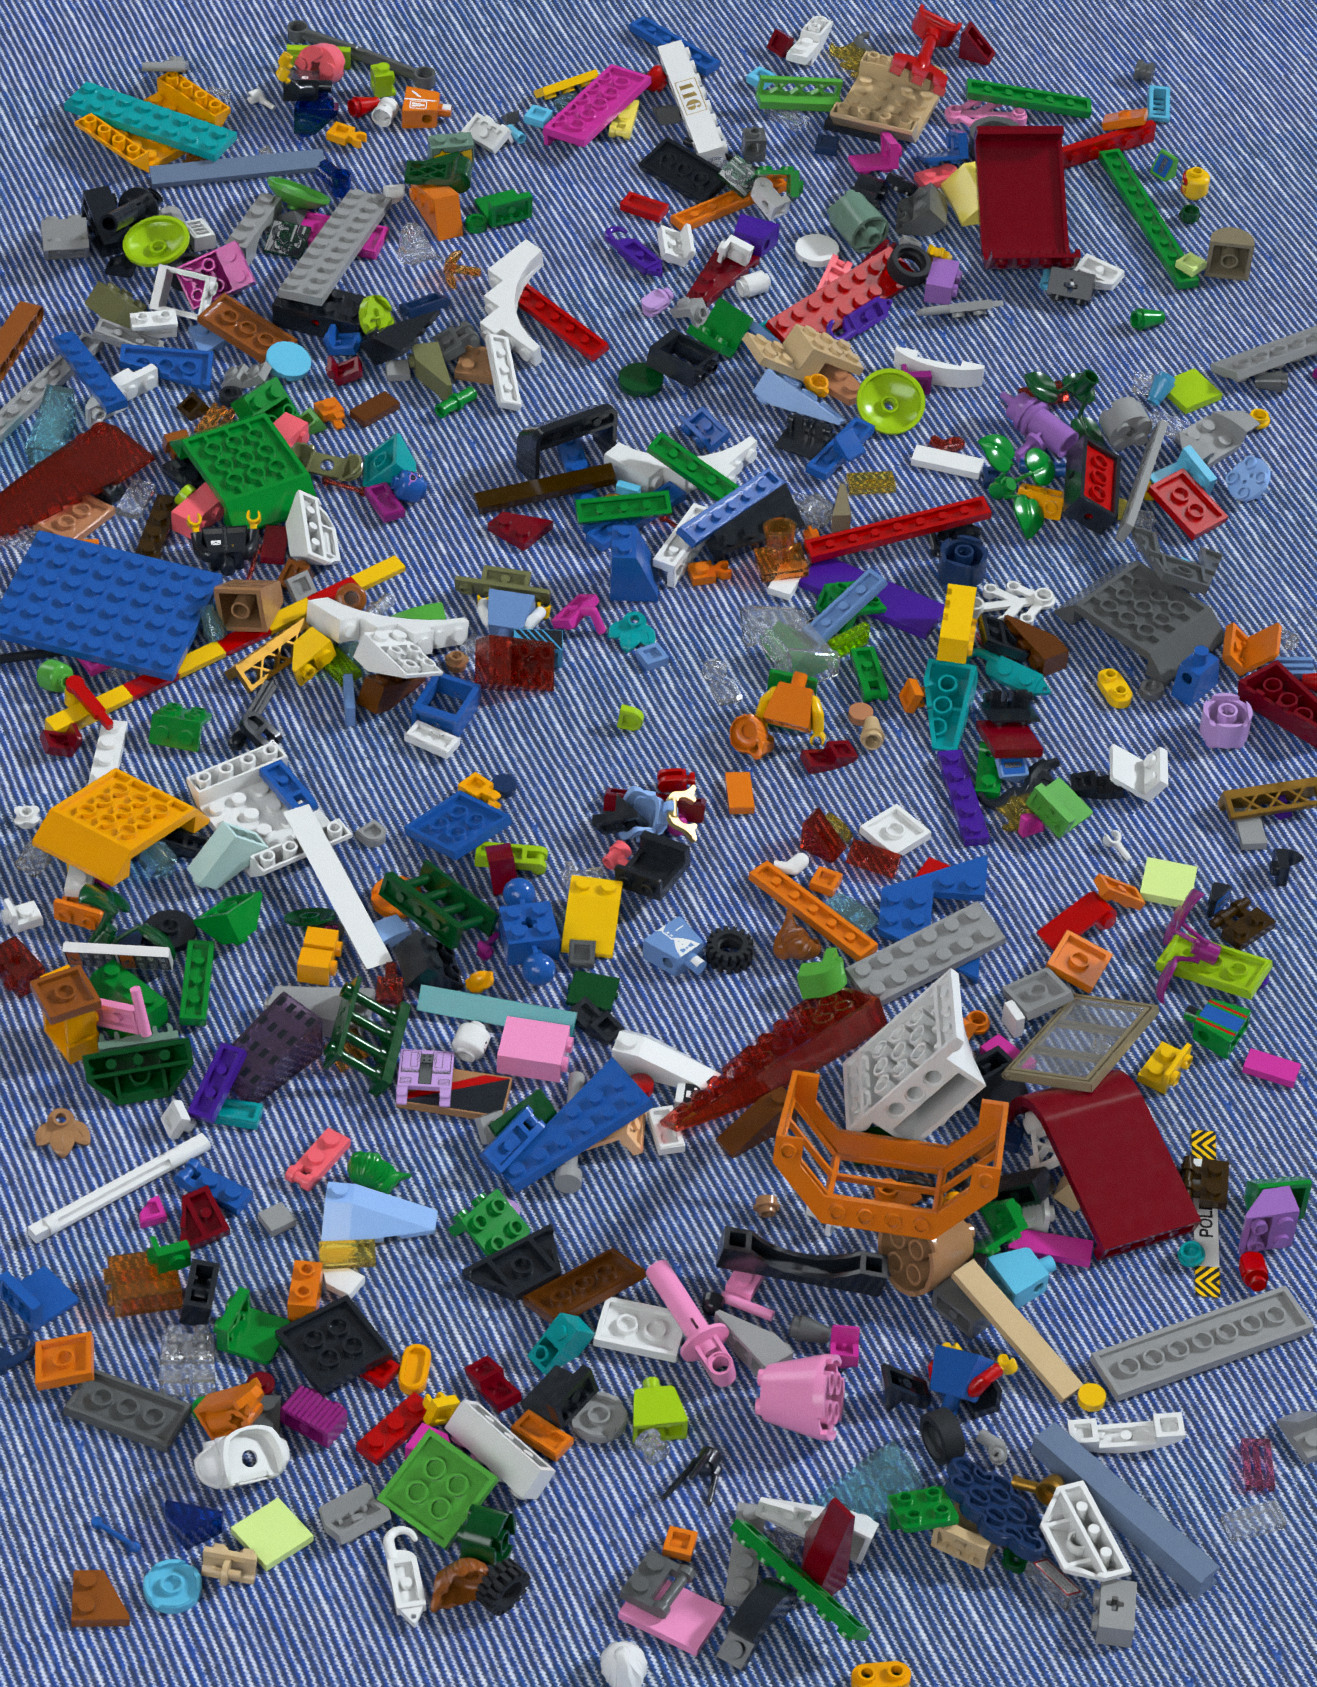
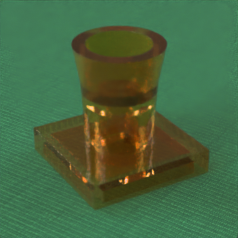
(781, 557)

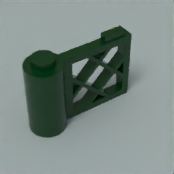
(453, 174)

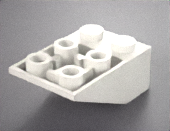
(394, 655)

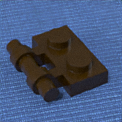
(1247, 928)
(1213, 1181)

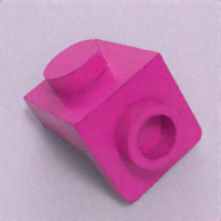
(845, 1343)

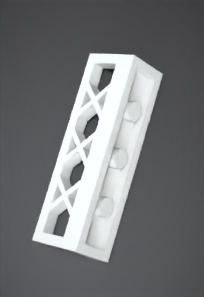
(676, 552)

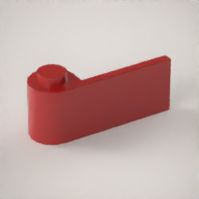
(1078, 918)

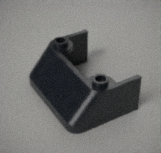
(594, 419)

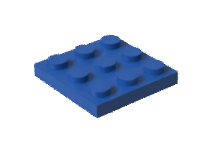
(458, 825)

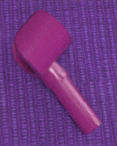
(485, 950)

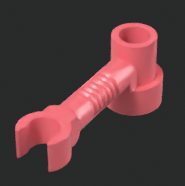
(617, 854)

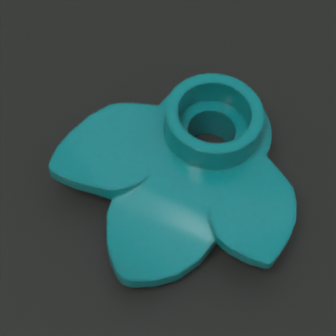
(630, 633)

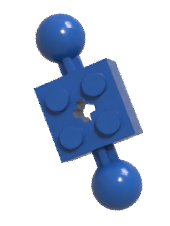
(528, 932)

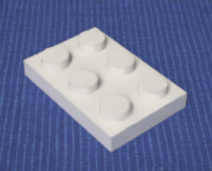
(638, 1330)

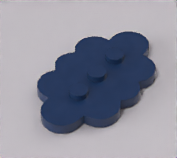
(995, 1508)

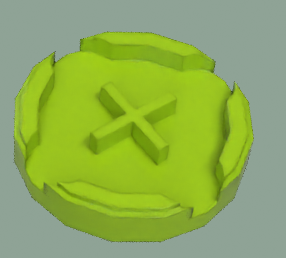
(374, 313)

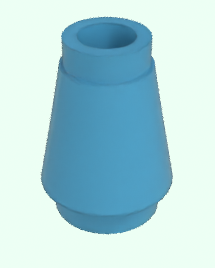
(1160, 388)

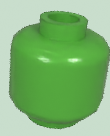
(53, 676)

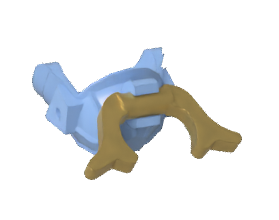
(658, 812)

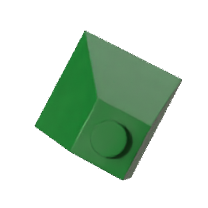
(232, 918)

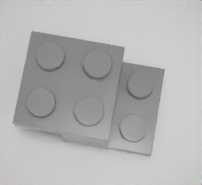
(64, 237)

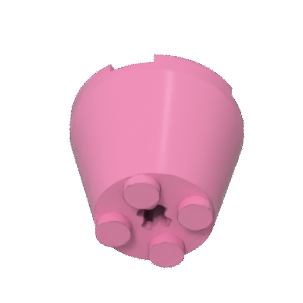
(803, 1395)

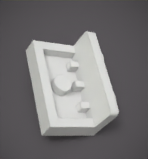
(676, 246)
(155, 323)

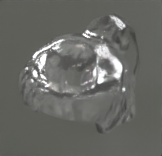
(415, 246)

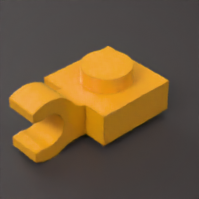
(481, 789)

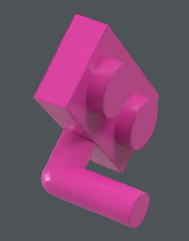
(576, 610)

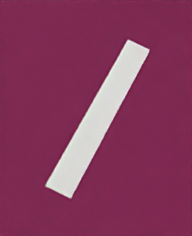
(338, 886)

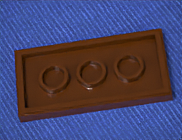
(585, 1286)

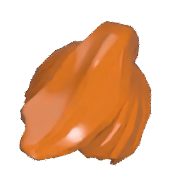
(751, 736)

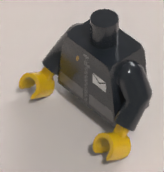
(300, 84)
(225, 546)

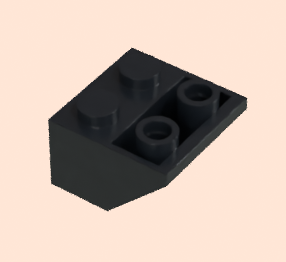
(427, 963)
(991, 1066)

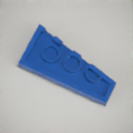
(173, 364)

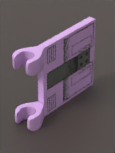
(427, 1072)

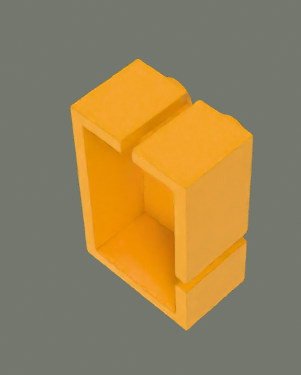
(73, 1036)

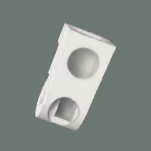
(769, 199)

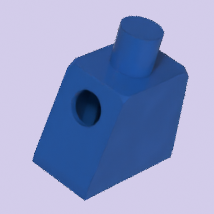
(1196, 676)

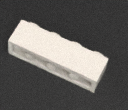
(499, 1450)

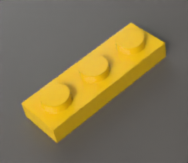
(566, 85)

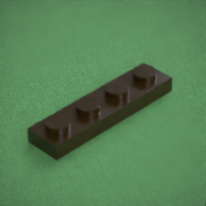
(157, 527)

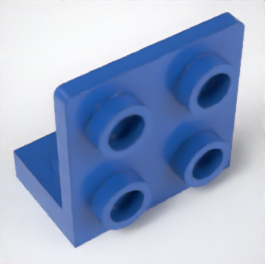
(958, 150)
(37, 1297)

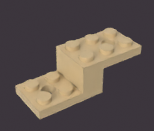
(803, 353)

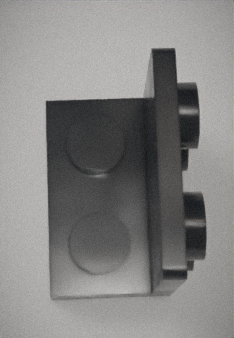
(561, 1395)

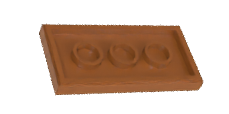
(242, 327)

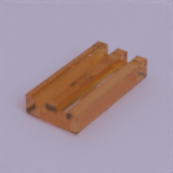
(213, 416)

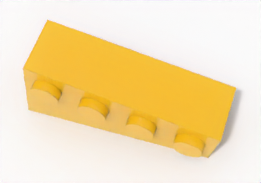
(957, 624)

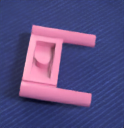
(125, 1016)
(740, 1291)

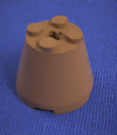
(923, 1264)

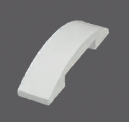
(942, 373)
(1128, 1437)

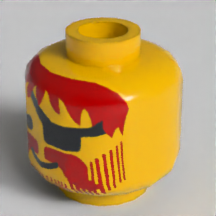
(1195, 183)

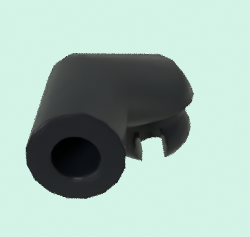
(917, 1180)

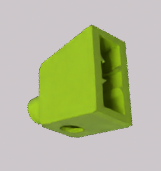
(659, 1409)

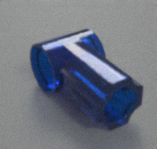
(336, 178)

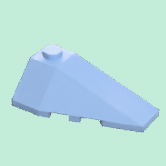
(786, 393)
(364, 1213)

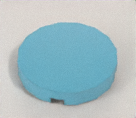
(288, 360)
(172, 1586)

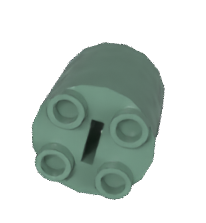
(858, 222)

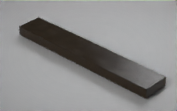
(545, 488)

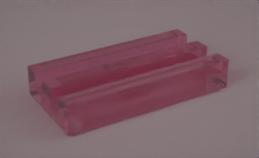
(1257, 1483)

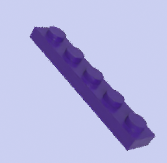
(963, 798)

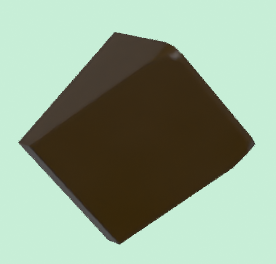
(193, 407)

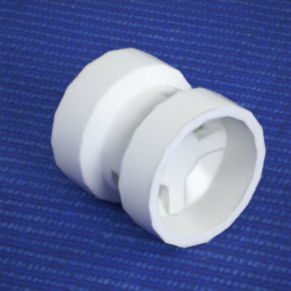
(385, 112)

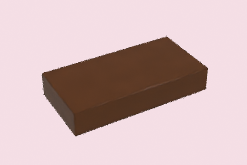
(374, 409)

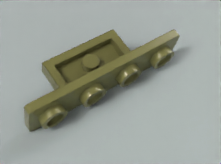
(501, 579)

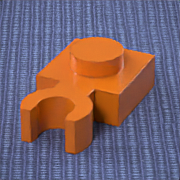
(706, 573)

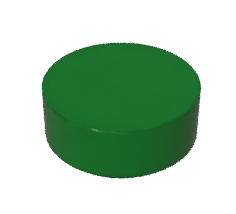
(476, 223)

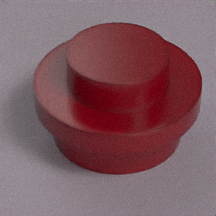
(266, 1381)

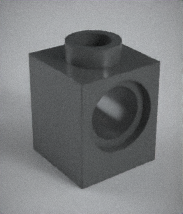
(753, 144)

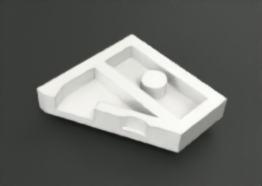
(1107, 274)

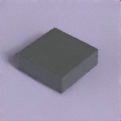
(581, 953)

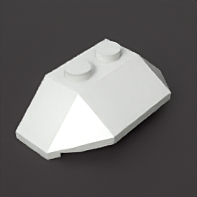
(311, 532)
(1081, 1535)

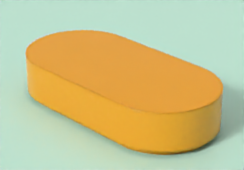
(414, 1369)

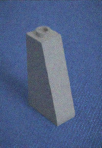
(323, 1002)

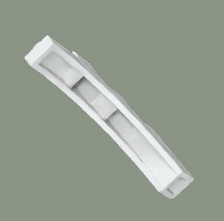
(501, 303)
(650, 473)
(348, 624)

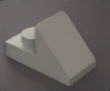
(1302, 1433)

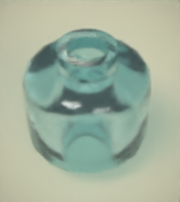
(158, 860)

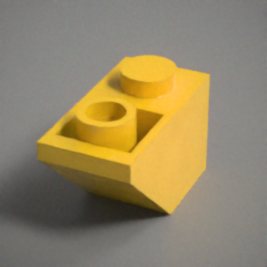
(311, 654)

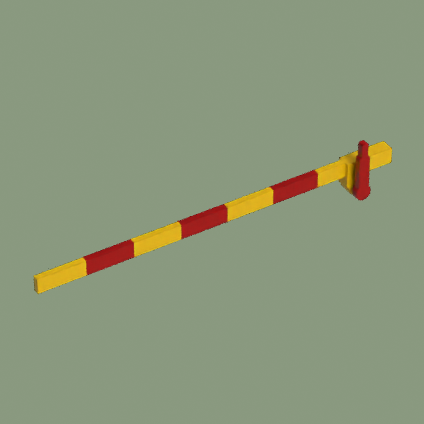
(87, 709)

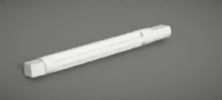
(118, 1188)

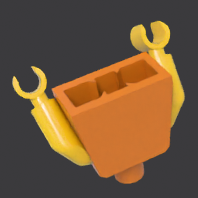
(793, 707)

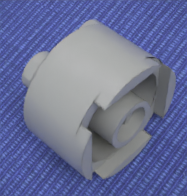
(1126, 423)

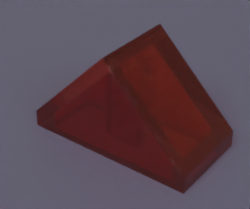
(820, 837)

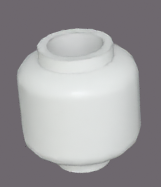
(471, 1041)

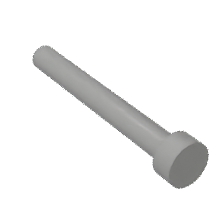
(568, 1176)

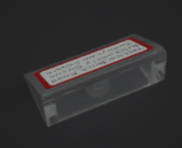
(1054, 1583)

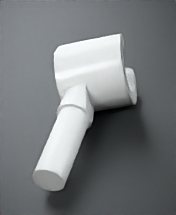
(257, 96)
(1116, 843)

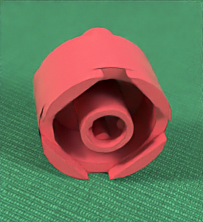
(327, 55)

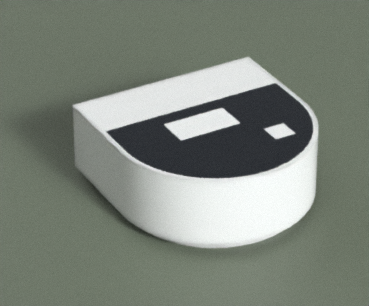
(683, 1092)

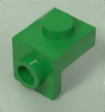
(168, 1257)

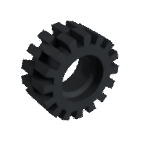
(729, 939)
(502, 1587)

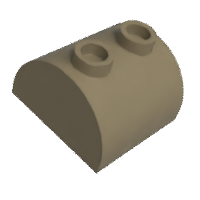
(1230, 254)

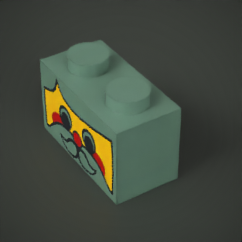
(449, 143)

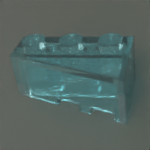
(53, 423)

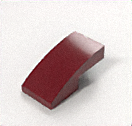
(833, 756)
(492, 1384)

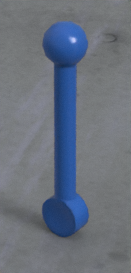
(97, 1523)

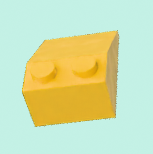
(592, 913)

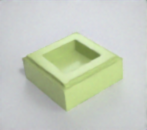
(1191, 264)

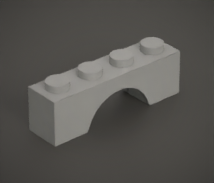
(258, 218)

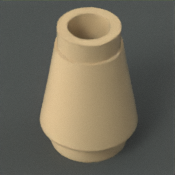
(872, 733)

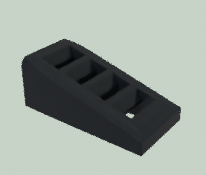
(182, 850)

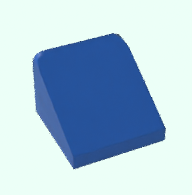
(848, 445)

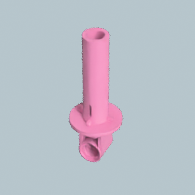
(703, 1340)

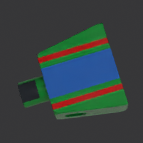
(1218, 1025)

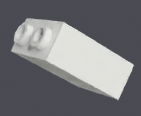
(163, 284)

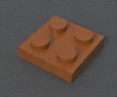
(65, 994)

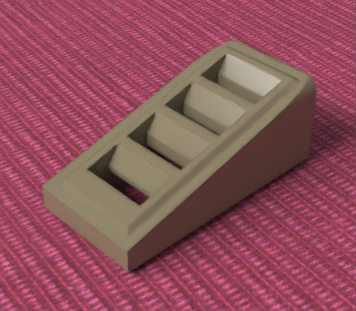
(841, 513)

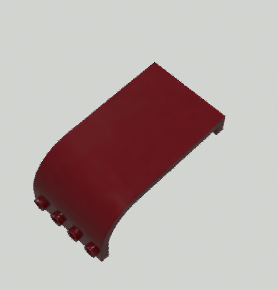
(1022, 198)
(1114, 1163)

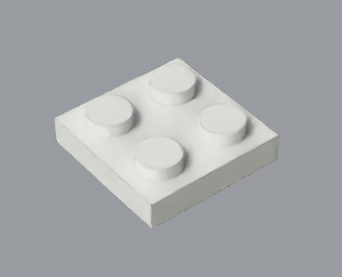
(895, 831)

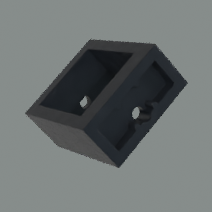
(677, 343)

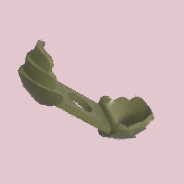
(343, 469)

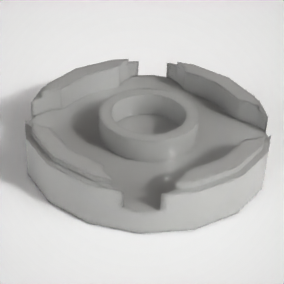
(601, 1419)

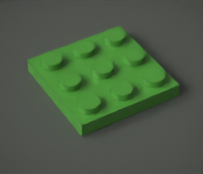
(437, 1488)

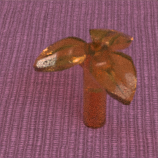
(451, 268)

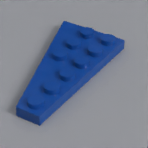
(594, 1113)

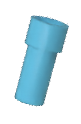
(517, 135)
(1045, 279)

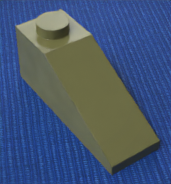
(430, 368)

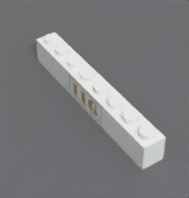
(691, 100)

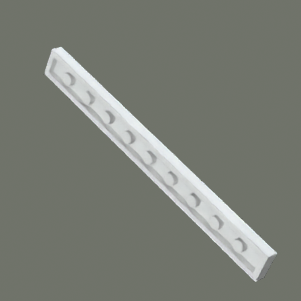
(106, 758)

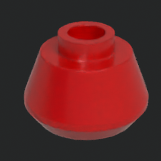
(657, 78)

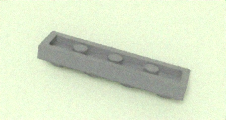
(743, 1561)

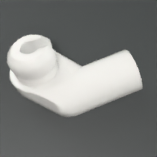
(794, 865)

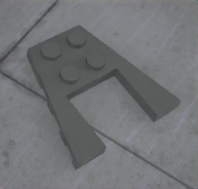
(1176, 571)

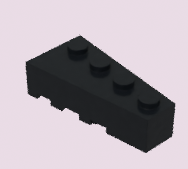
(747, 531)

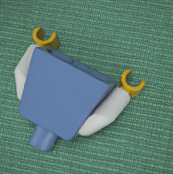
(509, 611)

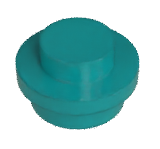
(1191, 1254)

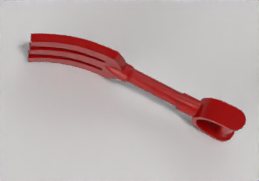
(934, 32)

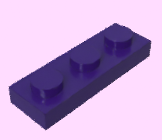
(217, 1083)

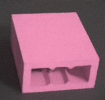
(534, 1049)

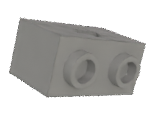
(1115, 1612)

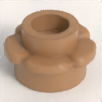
(456, 661)
(766, 1205)

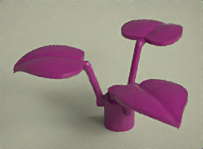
(1201, 947)

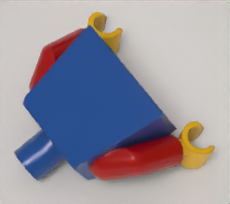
(964, 1374)

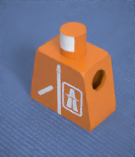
(423, 108)

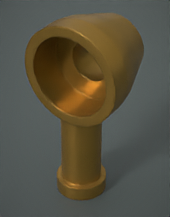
(1044, 1490)

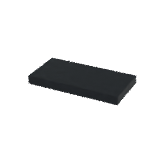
(683, 171)

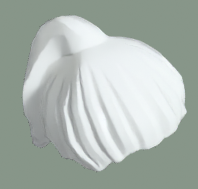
(623, 1664)

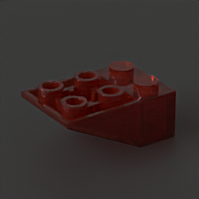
(514, 664)

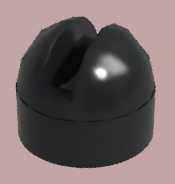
(712, 1302)

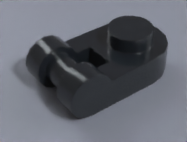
(254, 724)

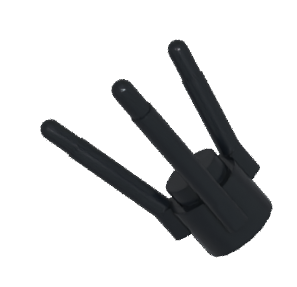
(704, 1465)

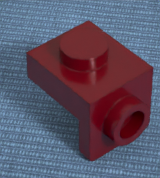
(345, 371)
(61, 743)

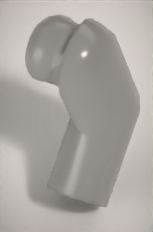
(996, 1447)

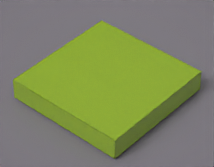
(1193, 391)

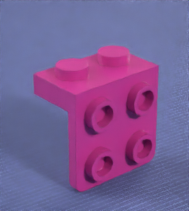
(883, 161)

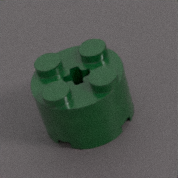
(487, 1535)

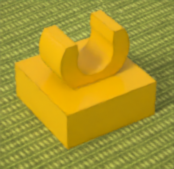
(439, 1409)

